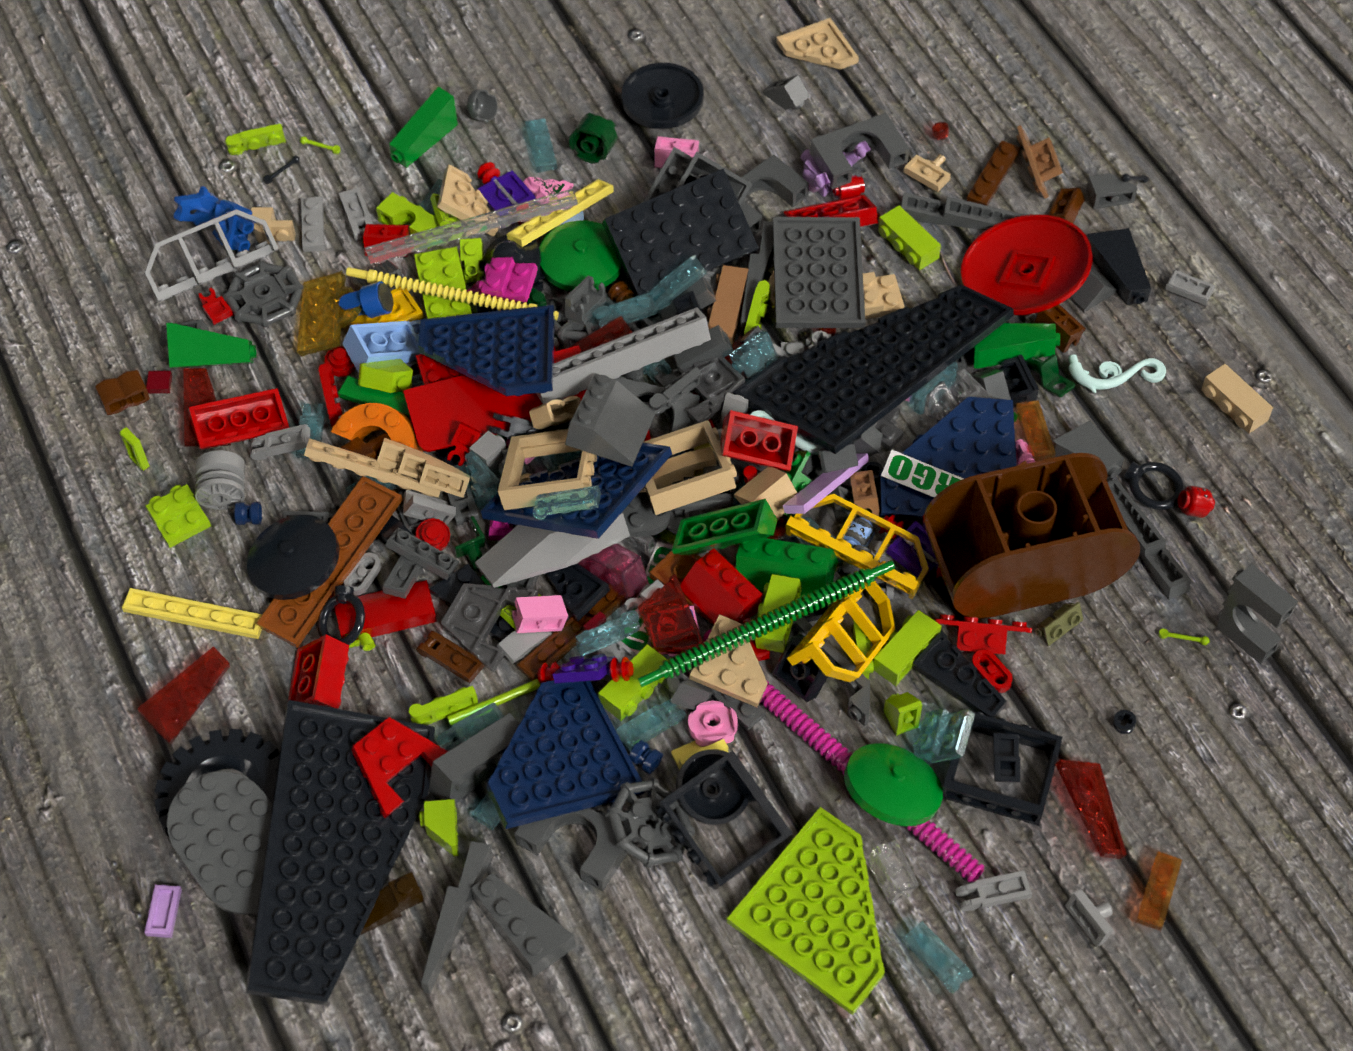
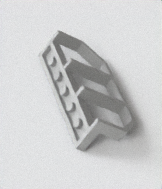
(223, 266)

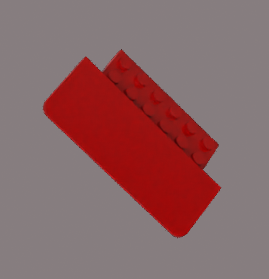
(454, 398)

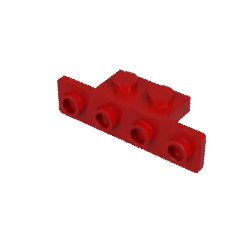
(982, 636)

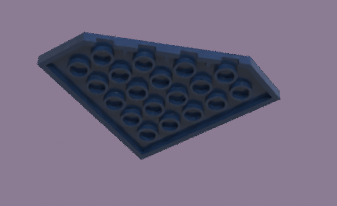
(498, 348)
(966, 443)
(617, 485)
(560, 758)

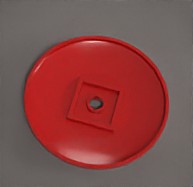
(1046, 244)

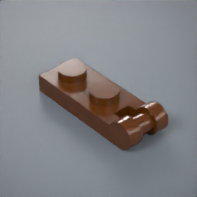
(450, 656)

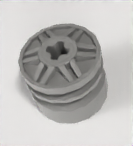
(219, 480)

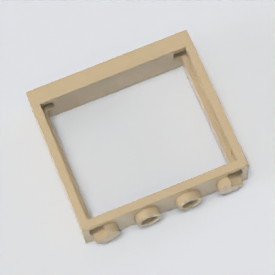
(537, 445)
(697, 487)

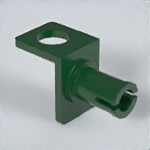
(1050, 375)
(472, 547)

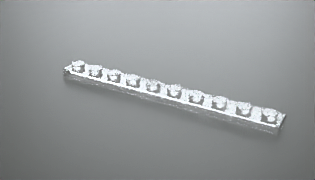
(464, 228)

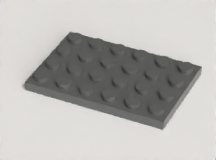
(818, 272)

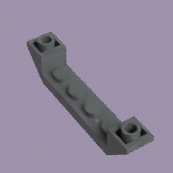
(858, 703)

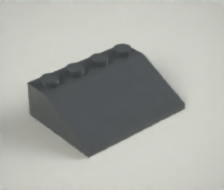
(610, 421)

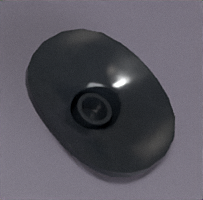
(503, 247)

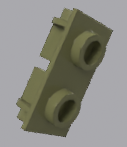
(1066, 618)

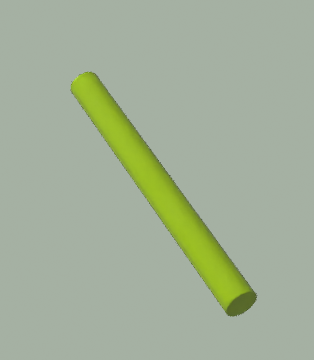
(499, 699)

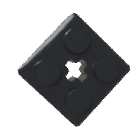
(801, 678)

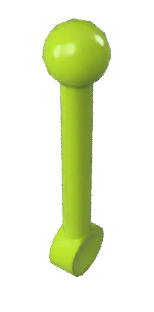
(335, 149)
(1163, 634)

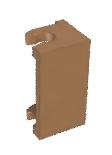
(865, 491)

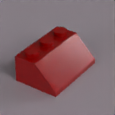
(758, 440)
(720, 589)
(320, 672)

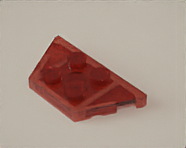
(669, 620)

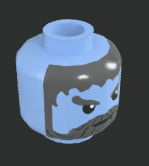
(860, 532)

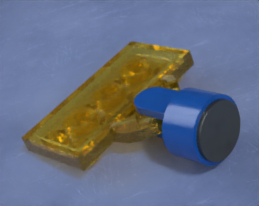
(331, 306)

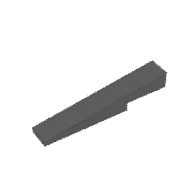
(954, 212)
(758, 269)
(1153, 552)
(454, 911)

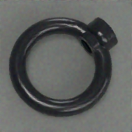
(1135, 473)
(343, 595)

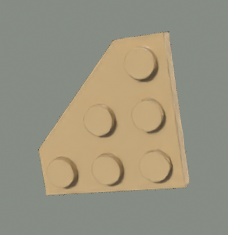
(819, 44)
(460, 198)
(732, 673)

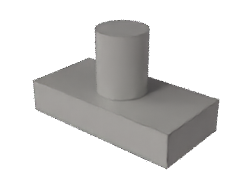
(1091, 917)

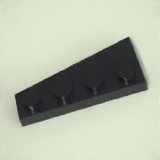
(448, 590)
(953, 673)

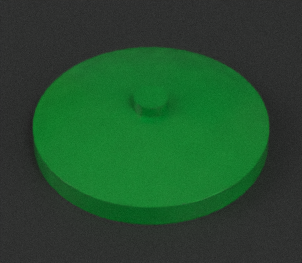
(576, 252)
(893, 784)

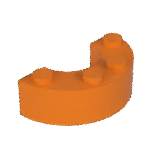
(373, 417)

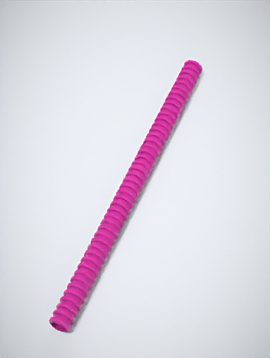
(839, 756)

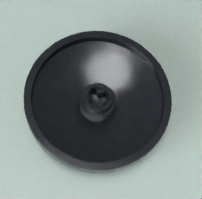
(662, 95)
(293, 557)

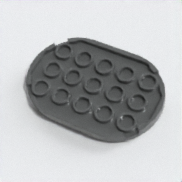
(222, 836)

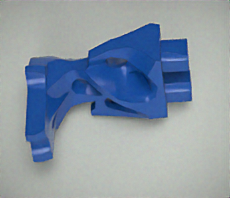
(209, 208)

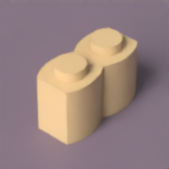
(554, 412)

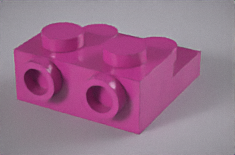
(508, 279)

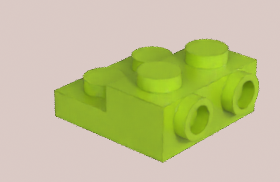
(177, 515)

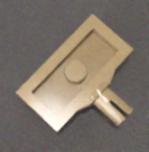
(928, 172)

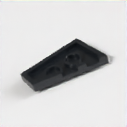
(578, 588)

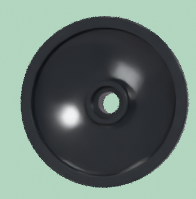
(708, 808)

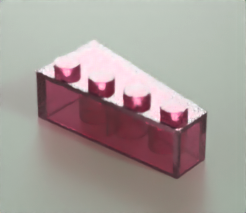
(619, 569)

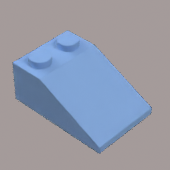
(381, 342)

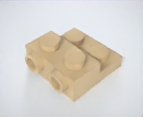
(881, 295)

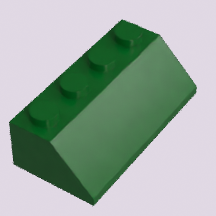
(724, 528)
(766, 556)

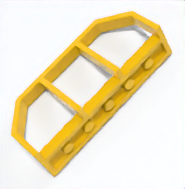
(862, 559)
(829, 624)

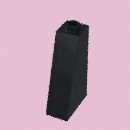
(1120, 264)

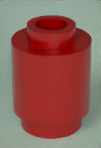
(850, 190)

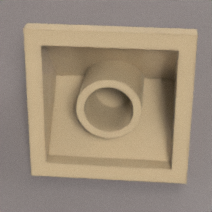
(768, 484)

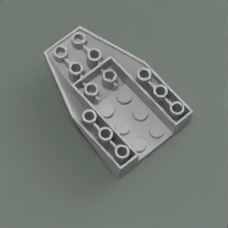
(537, 551)

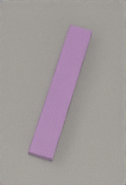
(821, 487)

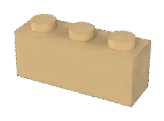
(1236, 398)

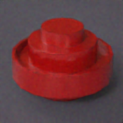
(340, 361)
(434, 532)

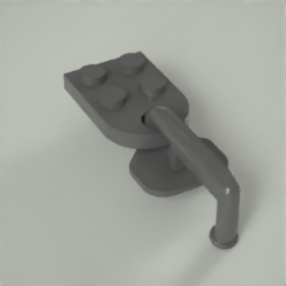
(643, 521)

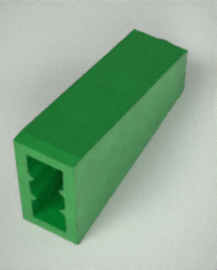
(425, 128)
(1016, 339)
(202, 348)

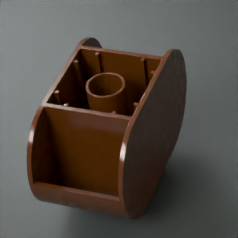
(1029, 535)

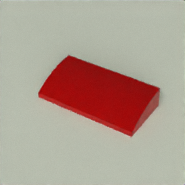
(850, 207)
(237, 418)
(388, 612)

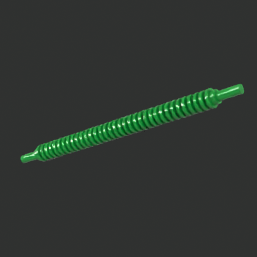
(819, 599)

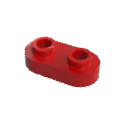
(993, 671)

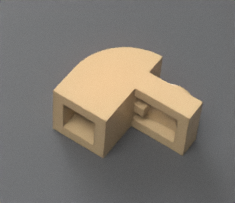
(281, 229)

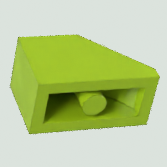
(386, 375)
(903, 712)
(441, 823)

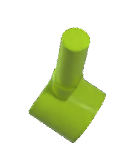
(365, 641)

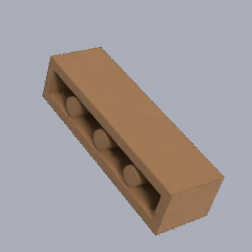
(729, 300)

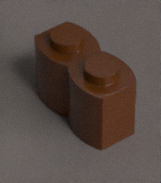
(122, 392)

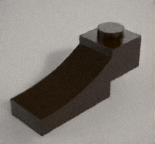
(392, 900)

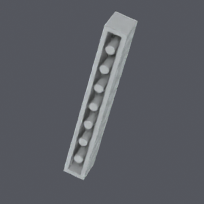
(628, 353)

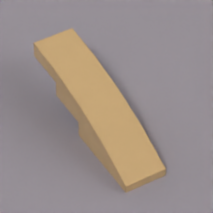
(683, 466)
(424, 467)

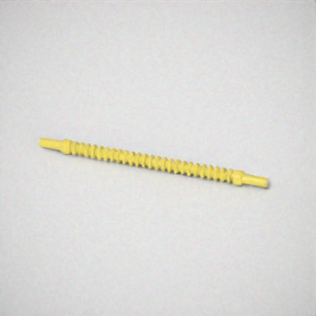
(373, 276)

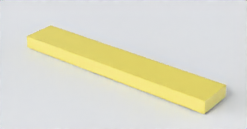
(542, 224)
(192, 613)

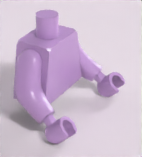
(819, 181)

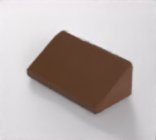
(1067, 204)

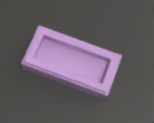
(163, 911)

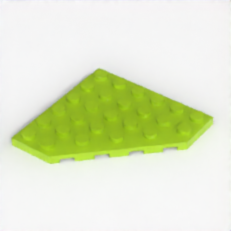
(818, 912)

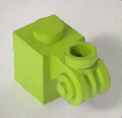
(472, 256)

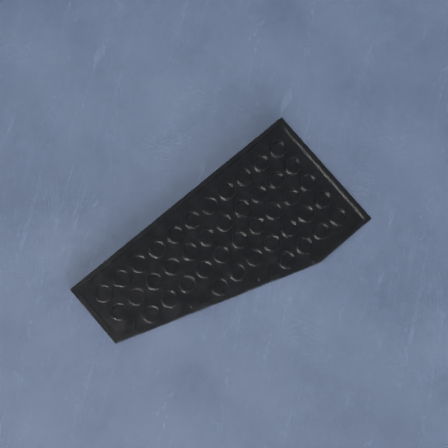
(865, 374)
(325, 851)

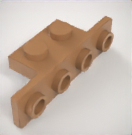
(1042, 160)

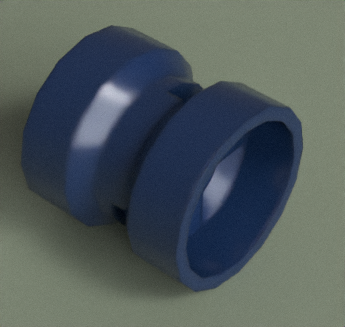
(248, 513)
(645, 756)

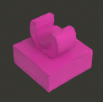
(499, 530)

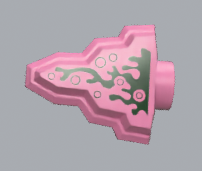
(543, 188)

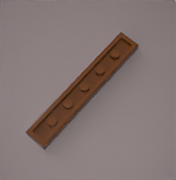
(563, 641)

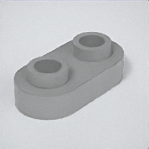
(363, 576)

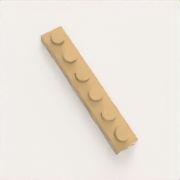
(363, 466)

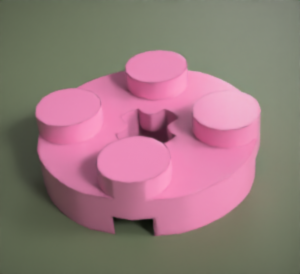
(723, 716)

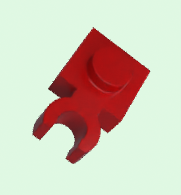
(214, 307)
(463, 440)

